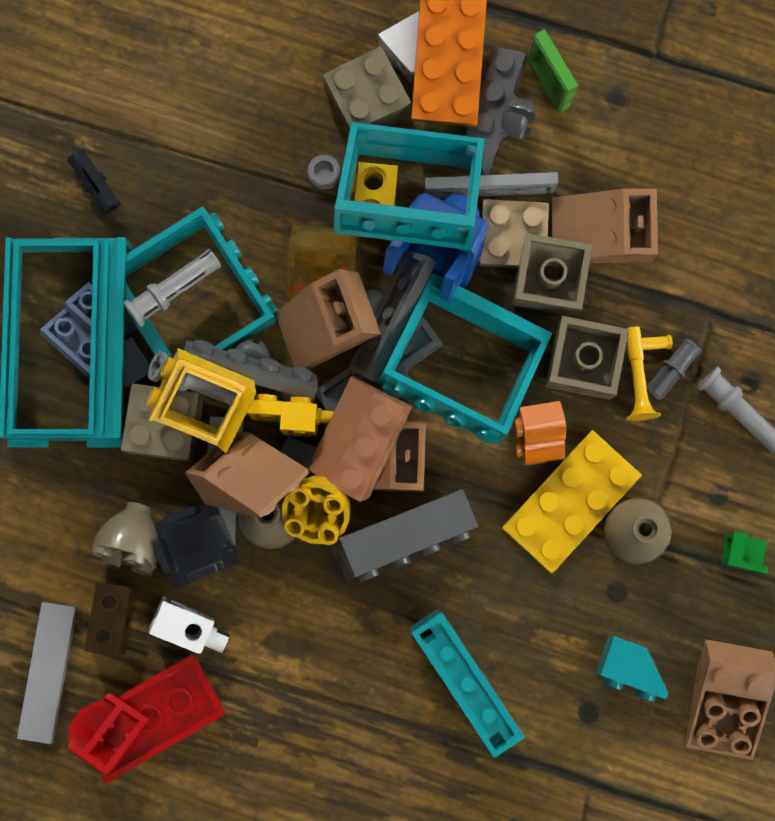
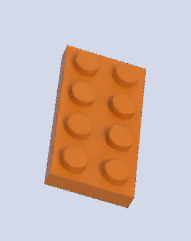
(448, 62)

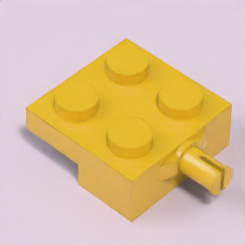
(296, 417)

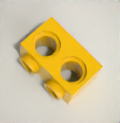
(385, 173)

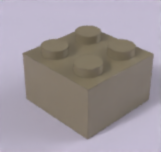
(367, 91)
(587, 358)
(154, 438)

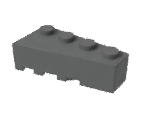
(401, 536)

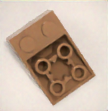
(615, 222)
(327, 319)
(406, 461)
(246, 477)
(730, 699)

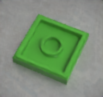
(552, 71)

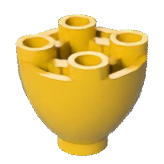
(316, 511)

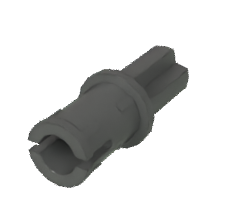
(673, 369)

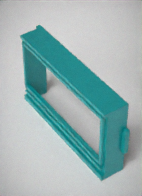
(106, 342)

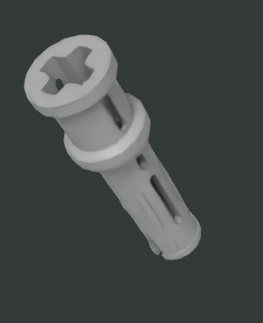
(159, 295)
(190, 381)
(731, 400)

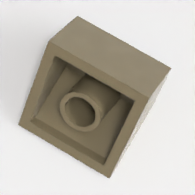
(552, 275)

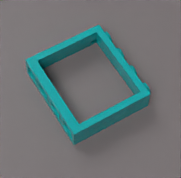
(401, 222)
(174, 235)
(489, 317)
(467, 683)

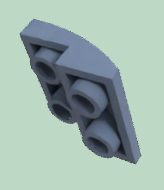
(72, 329)

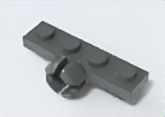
(500, 109)
(391, 313)
(422, 344)
(256, 363)

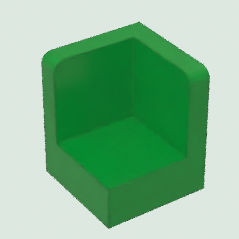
(744, 553)

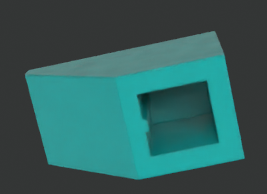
(630, 665)

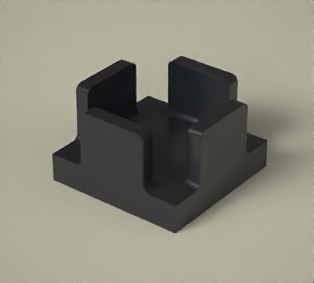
(194, 544)

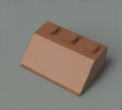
(359, 439)

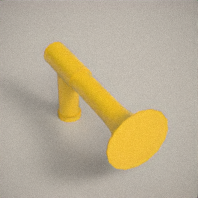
(636, 345)

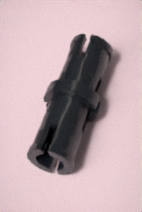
(93, 182)

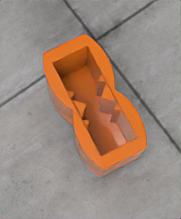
(540, 433)

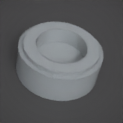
(324, 172)

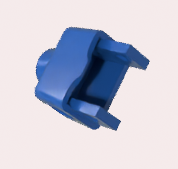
(451, 263)

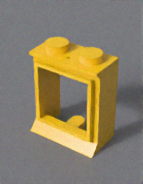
(173, 373)

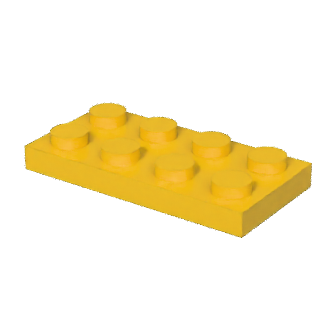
(571, 501)

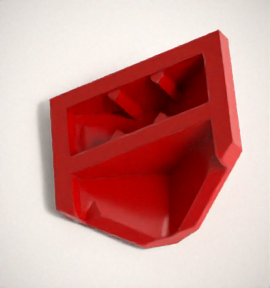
(105, 733)

